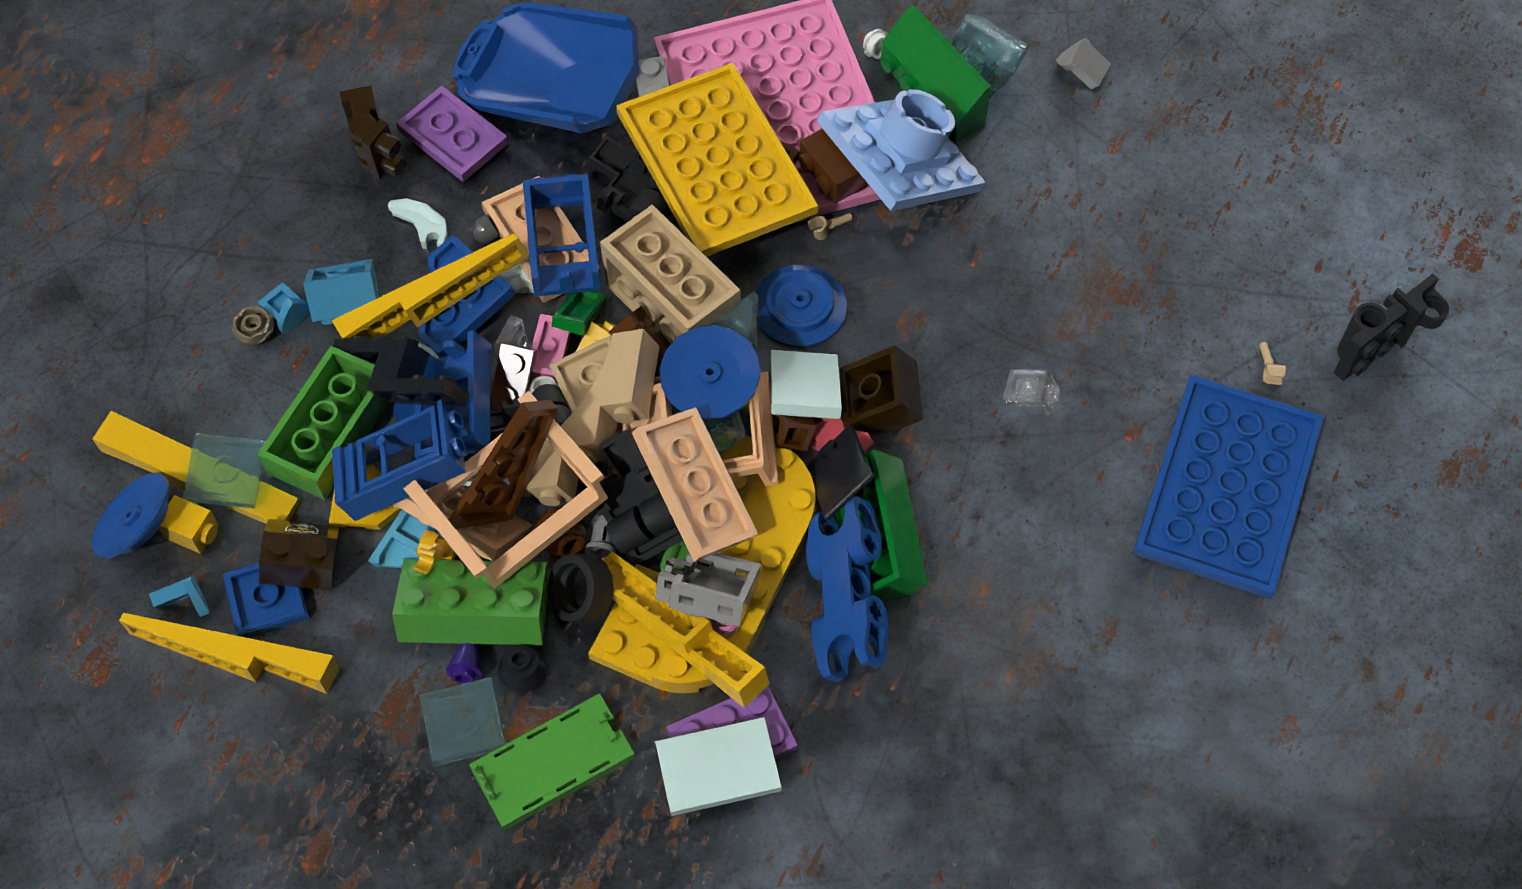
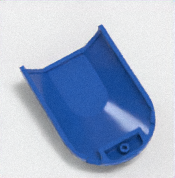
(550, 65)

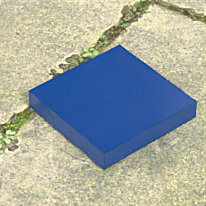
(259, 606)

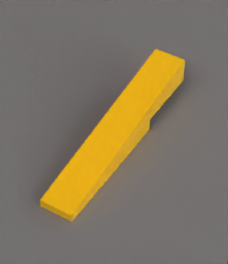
(433, 292)
(165, 456)
(687, 635)
(237, 654)

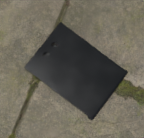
(839, 471)

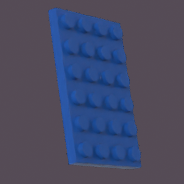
(1229, 486)

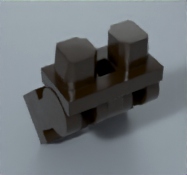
(370, 134)

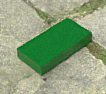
(579, 311)

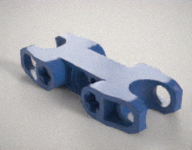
(850, 611)

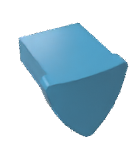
(285, 307)
(178, 592)

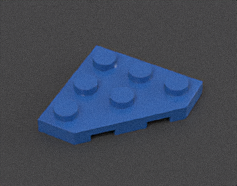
(468, 312)

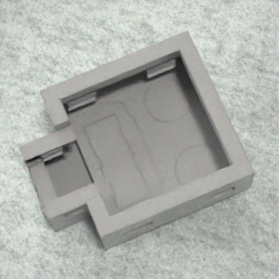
(709, 591)

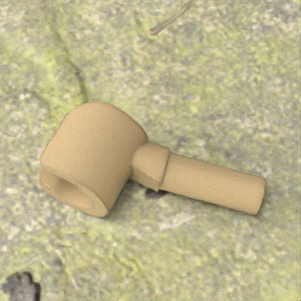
(820, 221)
(1272, 372)

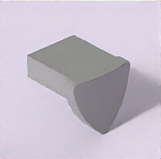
(1085, 63)

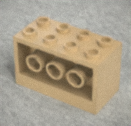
(665, 274)

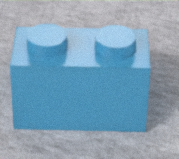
(340, 289)

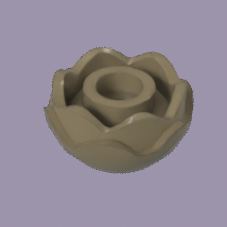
(253, 317)

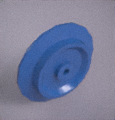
(800, 306)
(710, 371)
(132, 517)

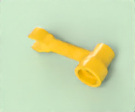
(432, 549)

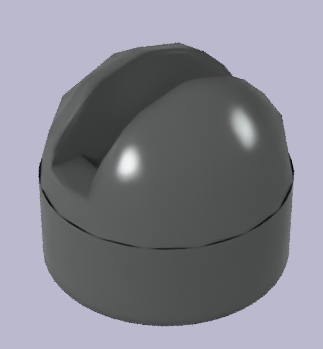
(483, 230)

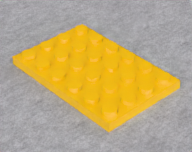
(716, 160)

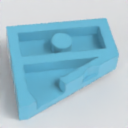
(399, 542)

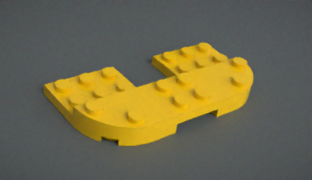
(782, 523)

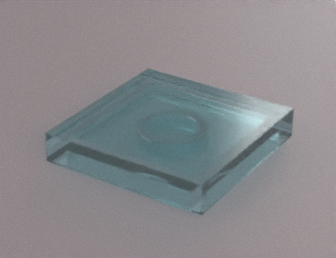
(224, 471)
(462, 721)

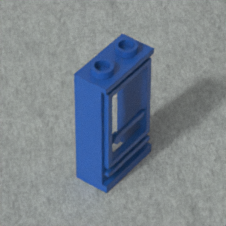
(566, 277)
(464, 366)
(363, 497)

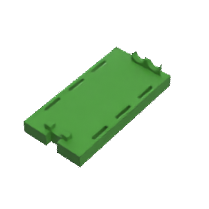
(550, 759)

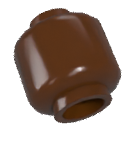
(570, 542)

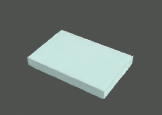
(805, 384)
(718, 766)

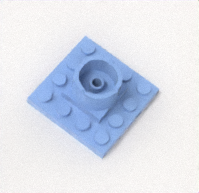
(903, 149)

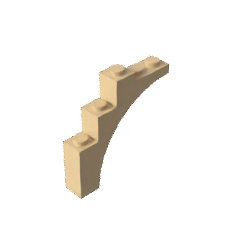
(617, 396)

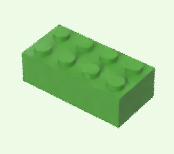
(325, 414)
(460, 609)

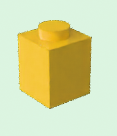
(189, 525)

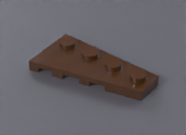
(506, 471)

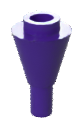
(465, 664)

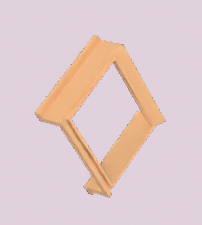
(763, 438)
(537, 539)

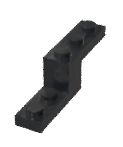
(400, 371)

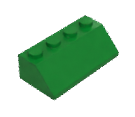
(929, 63)
(901, 564)

